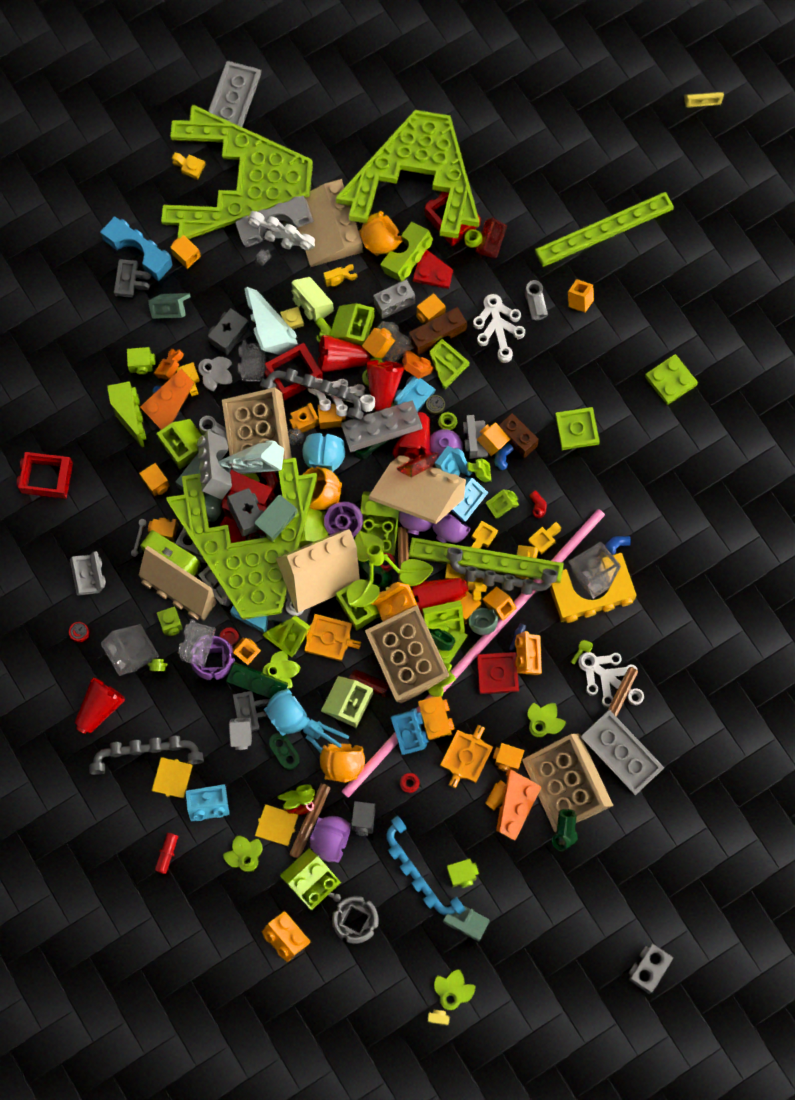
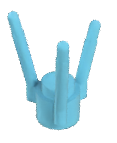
(315, 730)

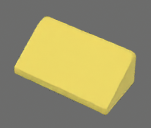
(703, 99)

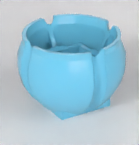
(323, 451)
(286, 713)

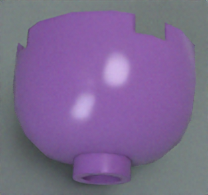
(442, 438)
(343, 517)
(413, 523)
(450, 529)

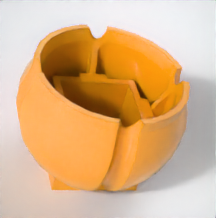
(380, 234)
(326, 490)
(342, 763)

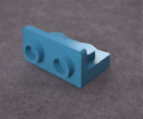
(410, 731)

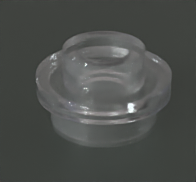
(263, 256)
(295, 436)

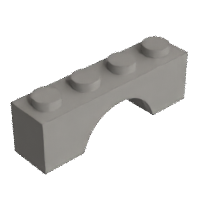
(294, 211)
(213, 477)

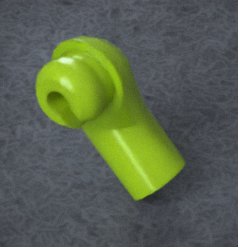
(324, 328)

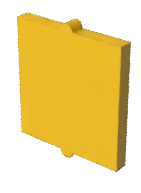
(172, 778)
(276, 825)

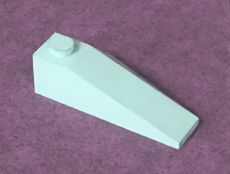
(271, 330)
(257, 458)

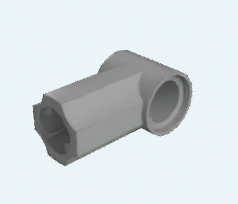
(536, 301)
(216, 428)

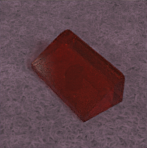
(492, 237)
(418, 464)
(379, 686)

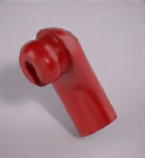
(270, 478)
(540, 504)
(301, 809)

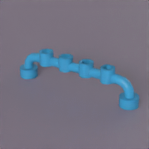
(419, 882)

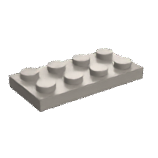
(235, 92)
(381, 426)
(622, 752)

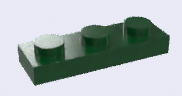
(255, 680)

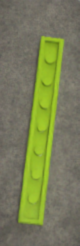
(604, 229)
(484, 559)

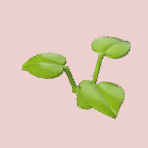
(371, 548)

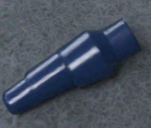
(521, 628)

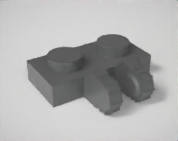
(126, 278)
(246, 708)

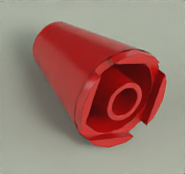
(340, 354)
(384, 382)
(416, 442)
(439, 592)
(97, 705)

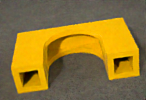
(572, 606)

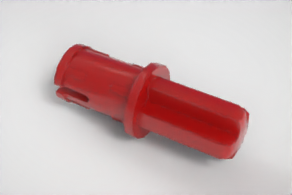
(166, 853)

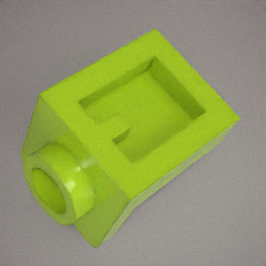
(502, 502)
(170, 621)

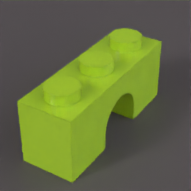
(400, 264)

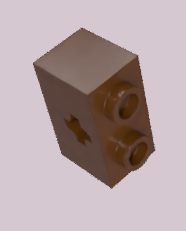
(520, 436)

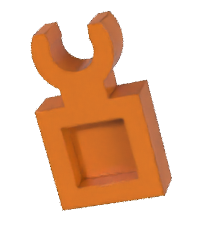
(168, 366)

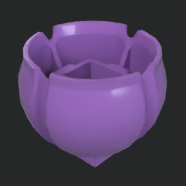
(218, 645)
(330, 837)

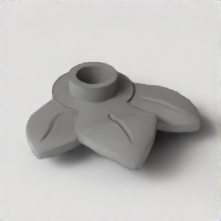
(217, 374)

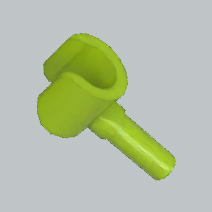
(583, 646)

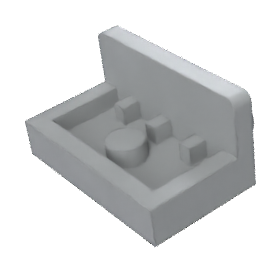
(472, 429)
(87, 574)

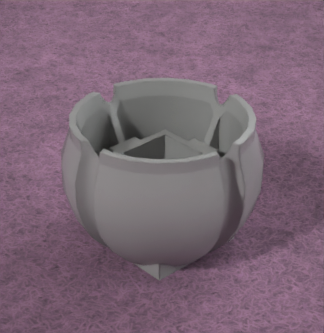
(361, 906)

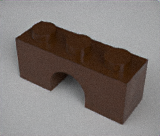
(427, 335)

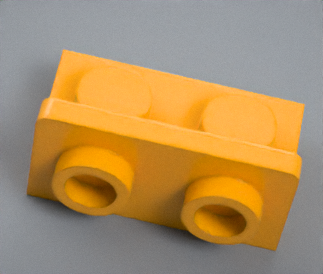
(394, 600)

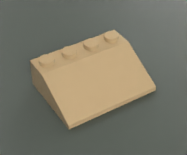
(332, 230)
(255, 420)
(425, 495)
(320, 569)
(176, 584)
(407, 654)
(567, 779)

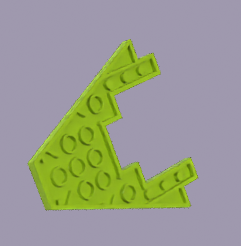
(420, 145)
(265, 176)
(249, 567)

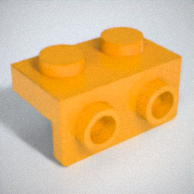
(528, 654)
(435, 717)
(285, 936)

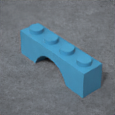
(120, 235)

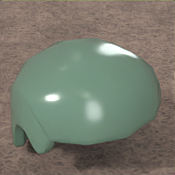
(213, 507)
(483, 621)

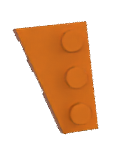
(167, 401)
(517, 803)

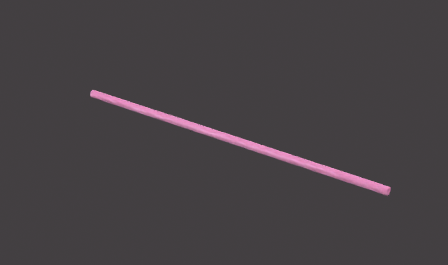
(476, 649)

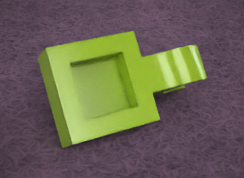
(481, 469)

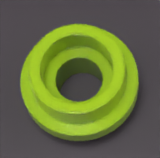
(473, 234)
(447, 416)
(157, 665)

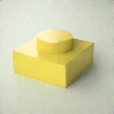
(292, 318)
(438, 1017)

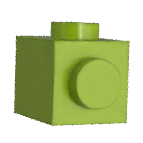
(140, 360)
(462, 873)

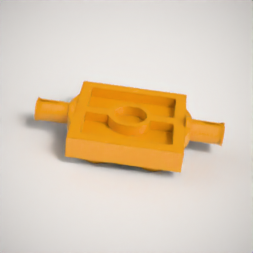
(329, 638)
(466, 756)

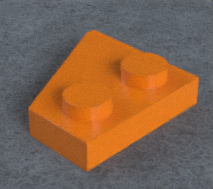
(415, 365)

